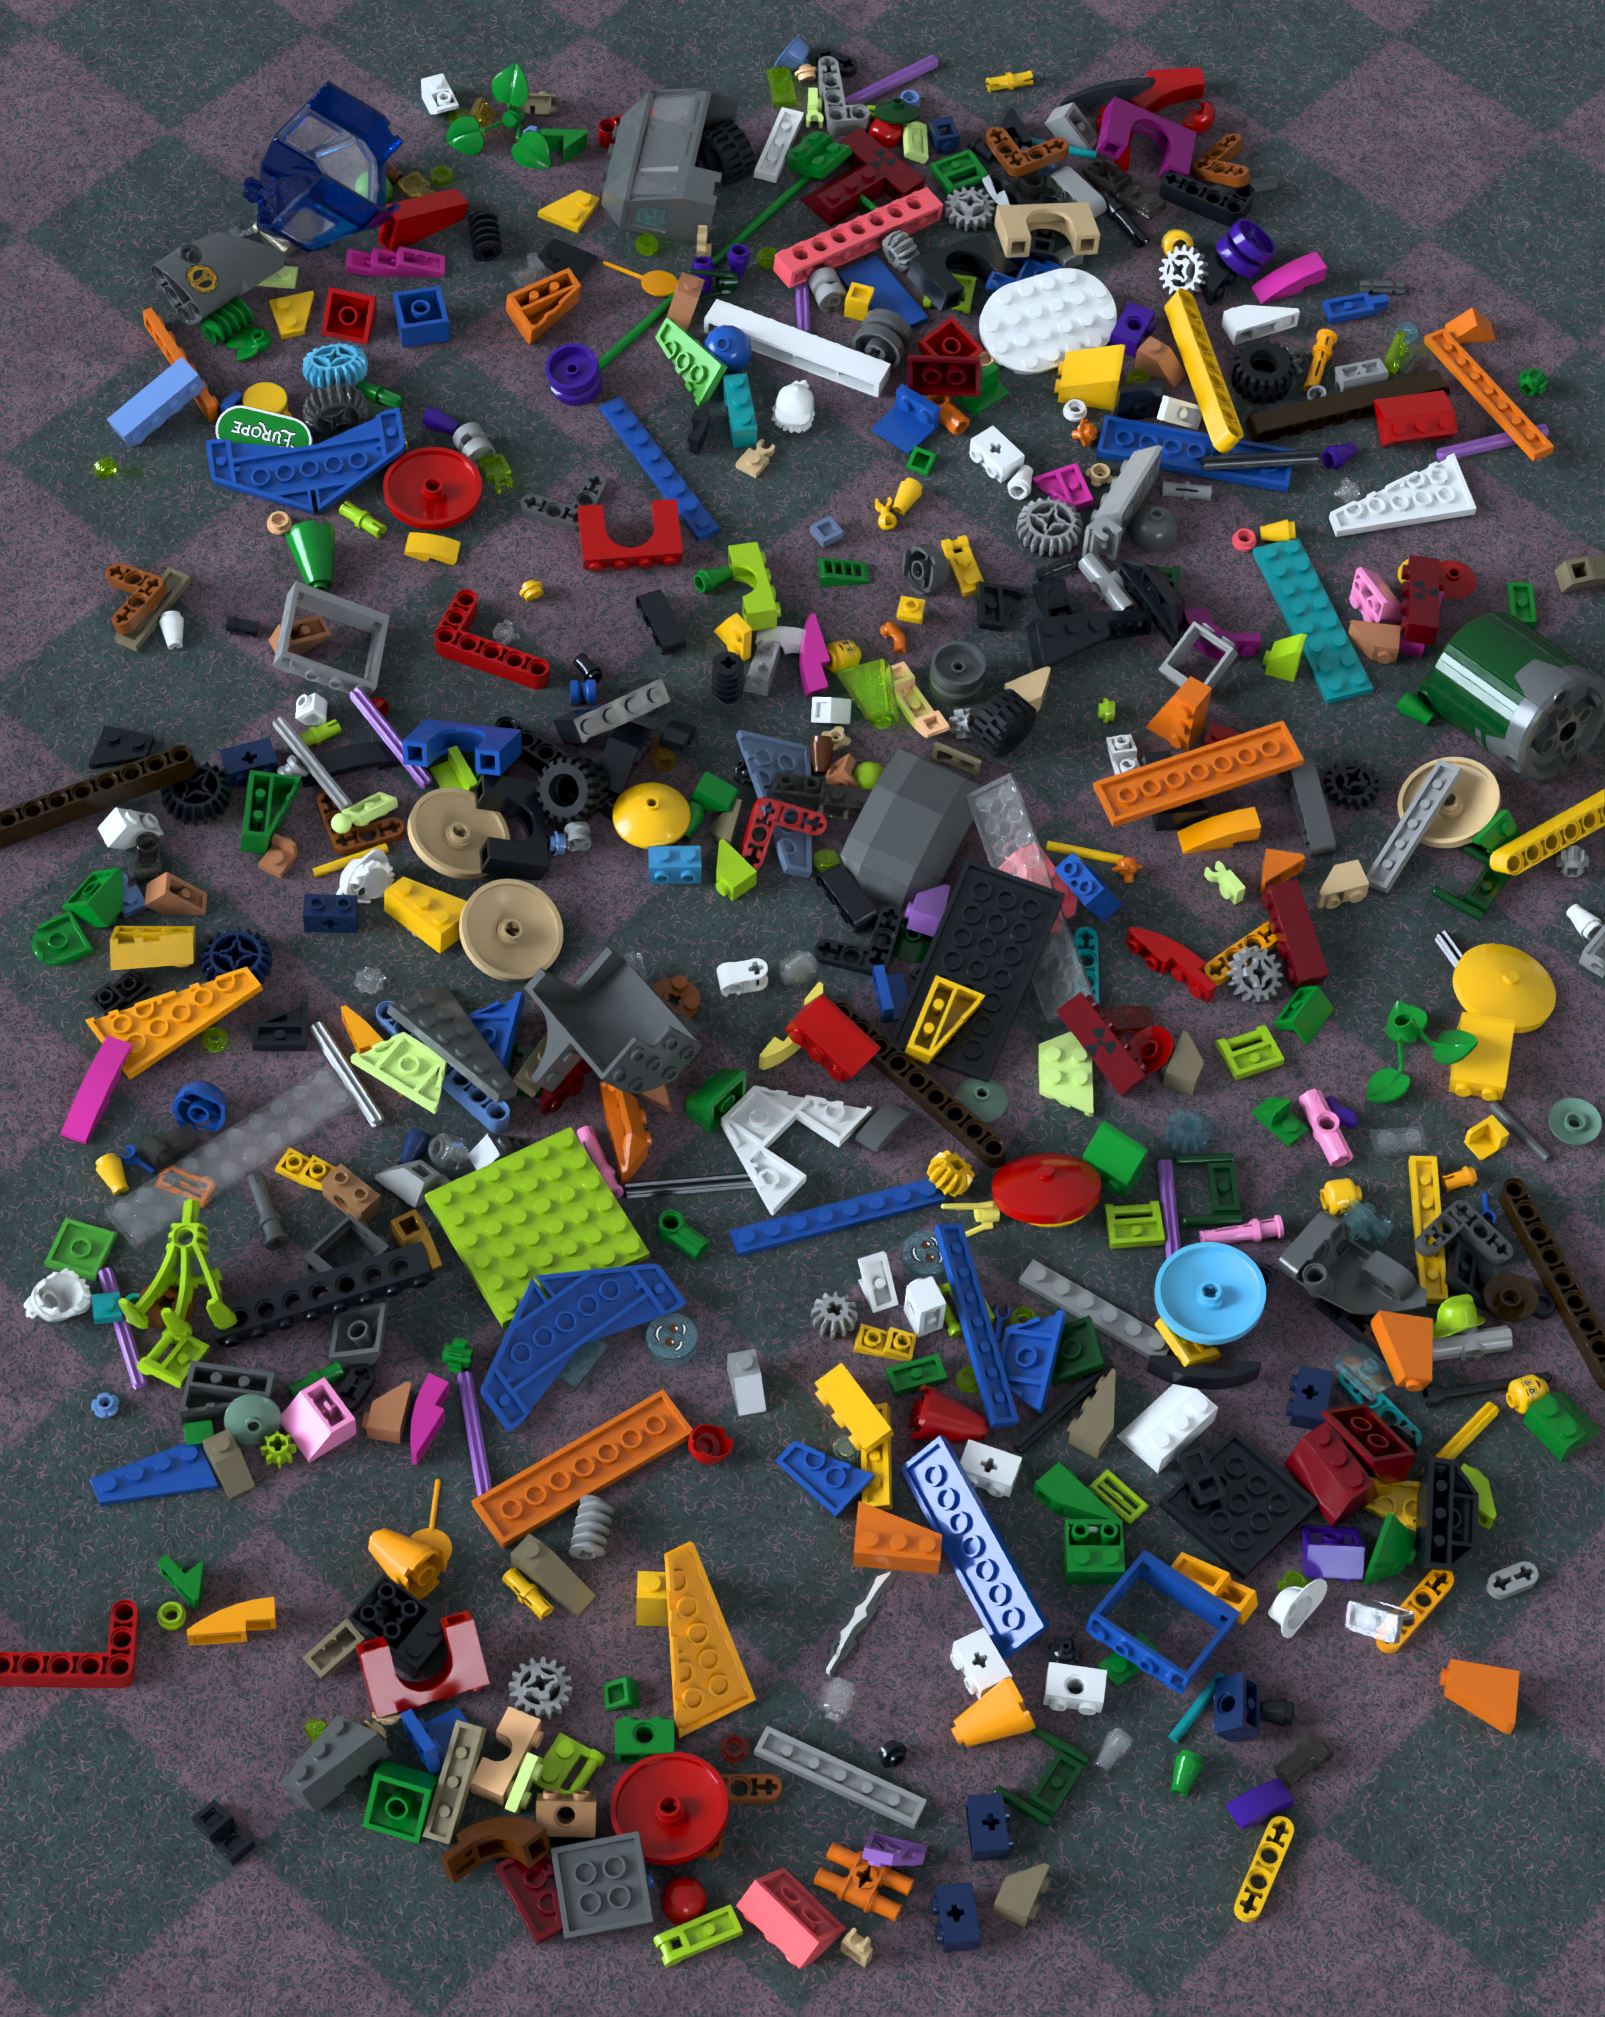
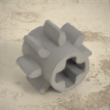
(962, 722)
(1572, 861)

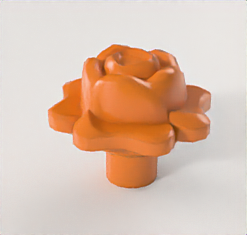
(1086, 433)
(1127, 868)

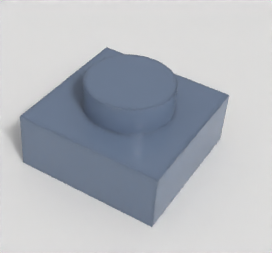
(826, 531)

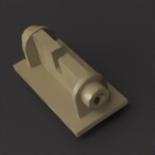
(542, 103)

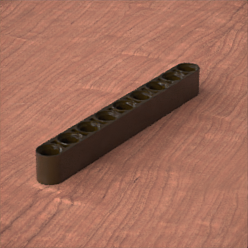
(1338, 407)
(96, 794)
(929, 1091)
(1558, 1271)

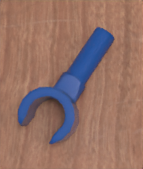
(133, 1159)
(1486, 1210)
(1000, 1320)

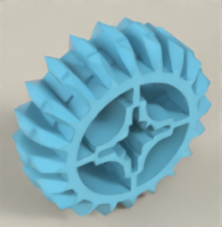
(335, 364)

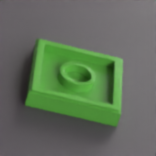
(81, 1249)

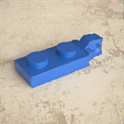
(1354, 307)

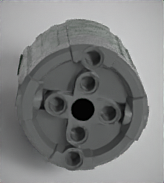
(1504, 665)

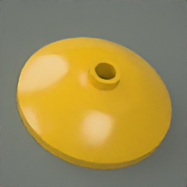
(647, 824)

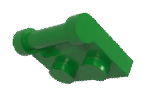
(956, 167)

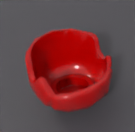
(1200, 120)
(886, 133)
(704, 1436)
(683, 1900)

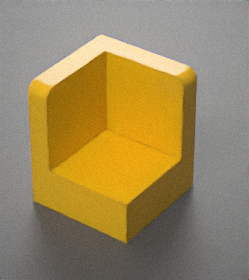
(858, 301)
(1486, 1137)

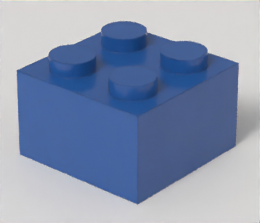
(421, 316)

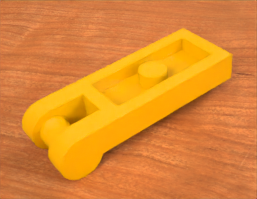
(962, 565)

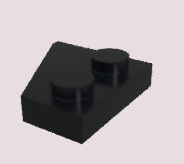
(560, 256)
(996, 604)
(119, 747)

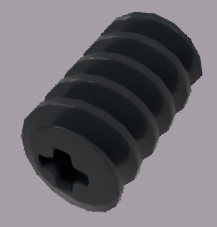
(484, 235)
(727, 677)

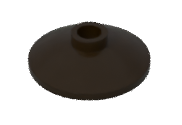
(1514, 1288)

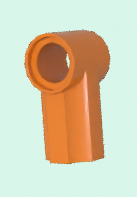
(950, 416)

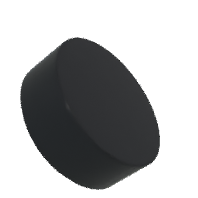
(1546, 1306)

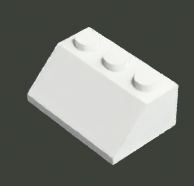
(1169, 1425)

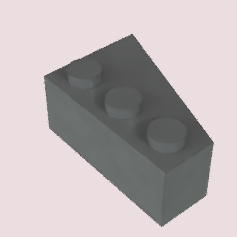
(214, 1386)
(332, 1762)

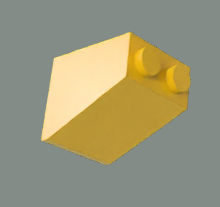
(1091, 376)
(1486, 1067)
(651, 1599)

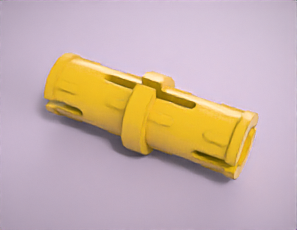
(1009, 81)
(527, 1593)

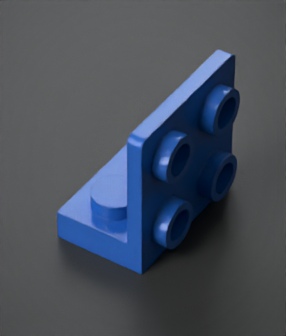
(909, 420)
(432, 1737)

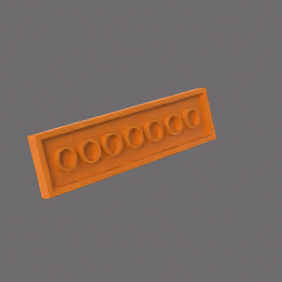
(1198, 773)
(582, 1468)

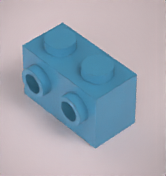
(674, 864)

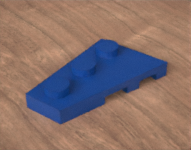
(825, 1478)

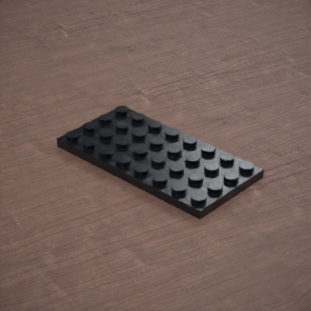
(992, 946)

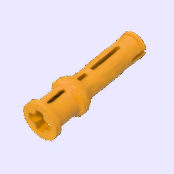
(1321, 345)

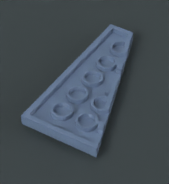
(763, 758)

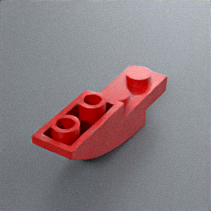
(1165, 955)

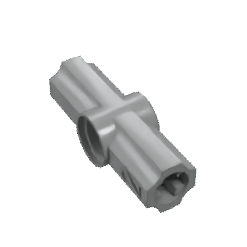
(1106, 583)
(1473, 1343)

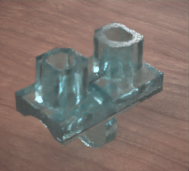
(1367, 1225)

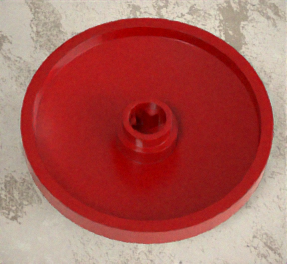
(432, 488)
(1046, 1188)
(674, 1804)

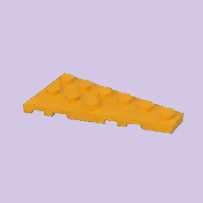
(171, 1019)
(704, 1660)

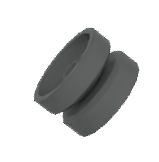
(883, 336)
(957, 673)

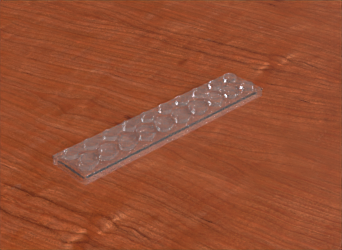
(1015, 850)
(231, 1157)

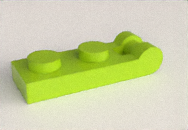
(698, 1935)

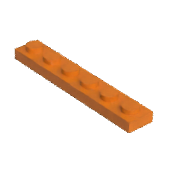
(167, 344)

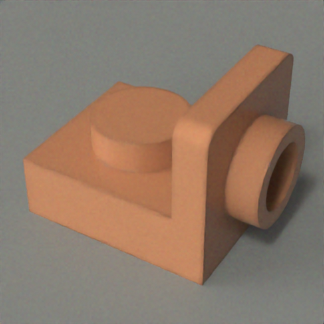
(841, 772)
(279, 856)

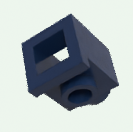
(946, 140)

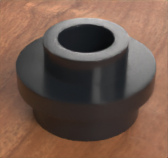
(892, 1754)

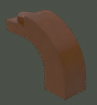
(493, 1839)

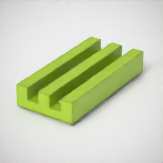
(1135, 1514)

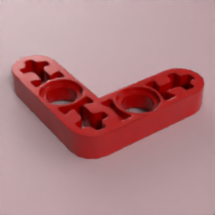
(776, 817)

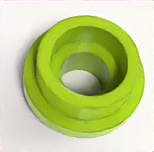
(1106, 710)
(171, 1607)

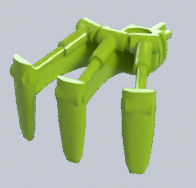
(187, 1280)

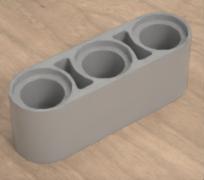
(1076, 189)

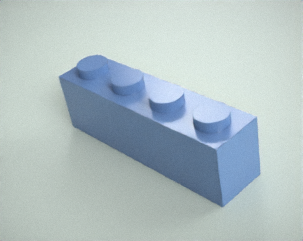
(156, 403)

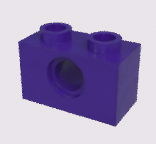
(1133, 328)

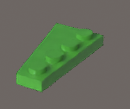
(691, 360)

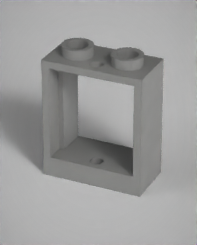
(1183, 646)

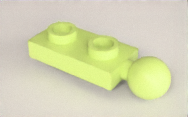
(364, 812)

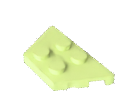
(407, 1068)
(1066, 1073)

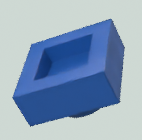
(234, 399)

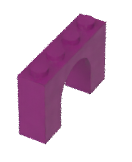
(1173, 140)

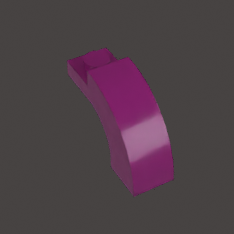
(1245, 643)

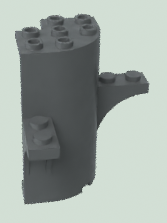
(614, 1024)

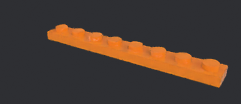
(1488, 394)

